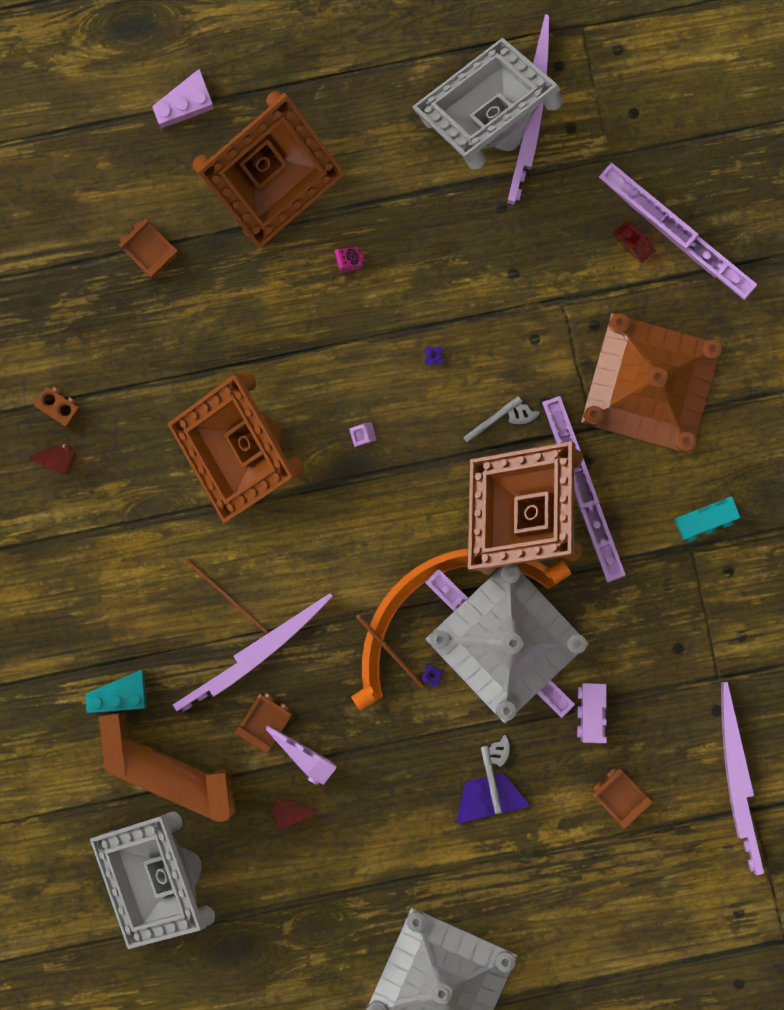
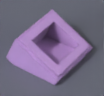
(362, 434)

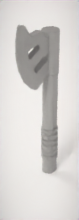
(515, 403)
(488, 761)

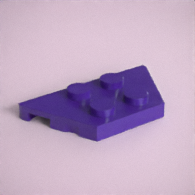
(477, 799)

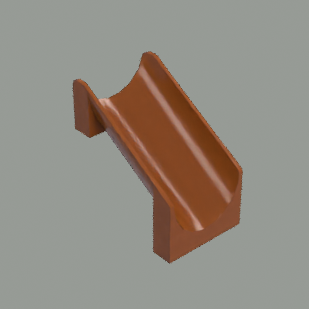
(163, 775)

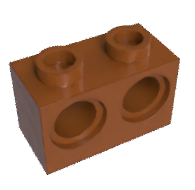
(55, 410)

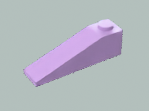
(311, 763)

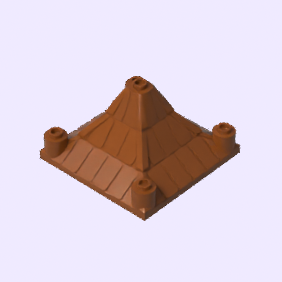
(270, 170)
(651, 383)
(233, 447)
(522, 507)

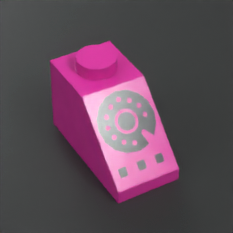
(349, 259)

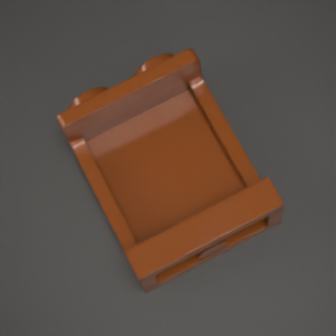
(148, 248)
(261, 714)
(621, 797)

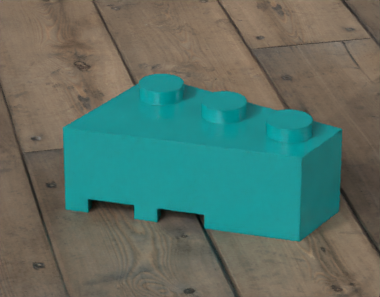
(707, 519)
(119, 695)

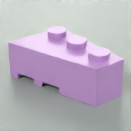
(184, 101)
(592, 713)

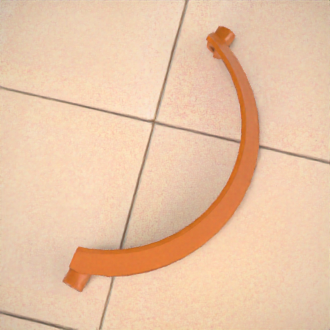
(405, 587)

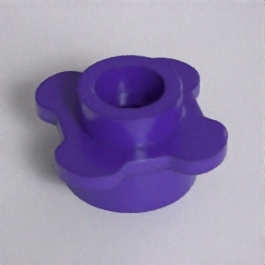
(434, 360)
(433, 680)

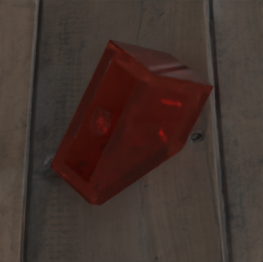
(634, 241)
(56, 458)
(290, 812)

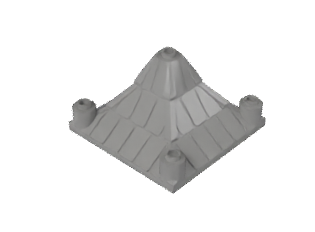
(488, 102)
(506, 641)
(151, 881)
(441, 969)

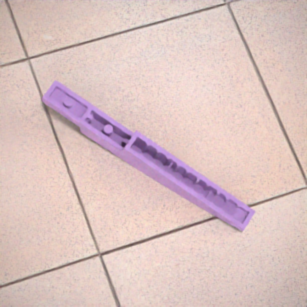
(532, 128)
(677, 231)
(586, 495)
(454, 598)
(253, 655)
(738, 780)

